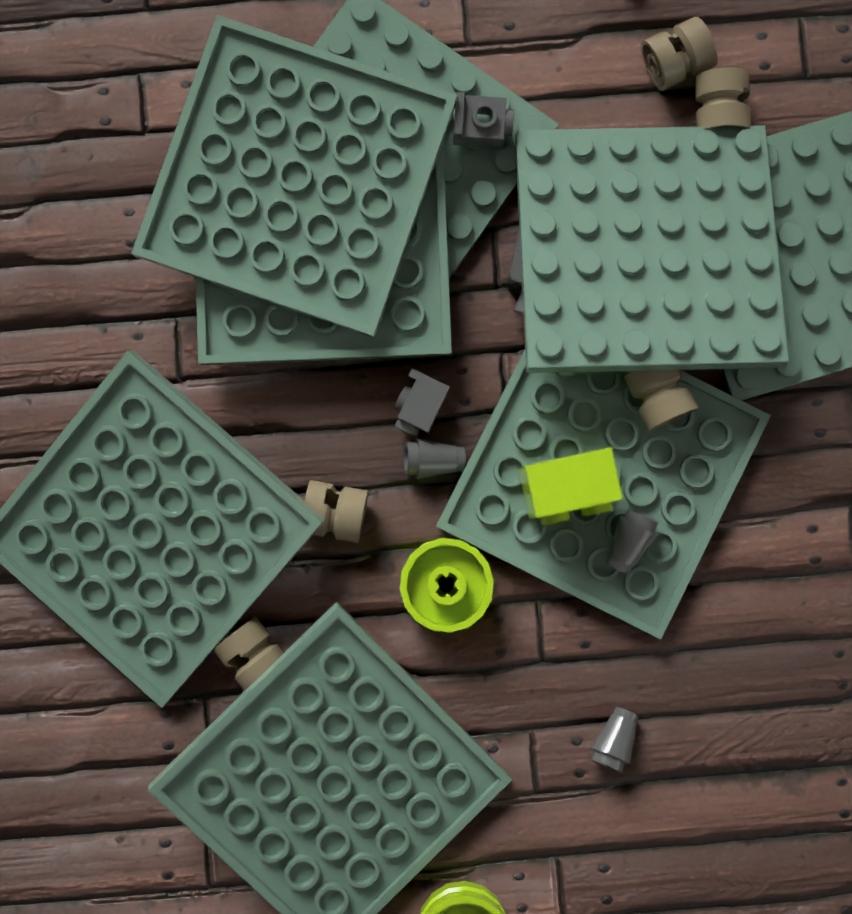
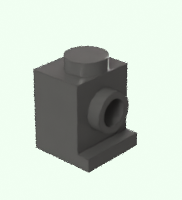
(472, 132)
(420, 404)

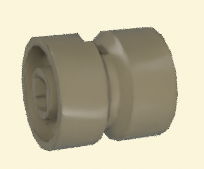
(685, 51)
(723, 98)
(661, 396)
(341, 510)
(248, 652)

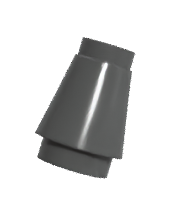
(432, 458)
(631, 539)
(616, 741)

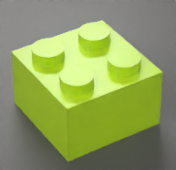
(570, 484)

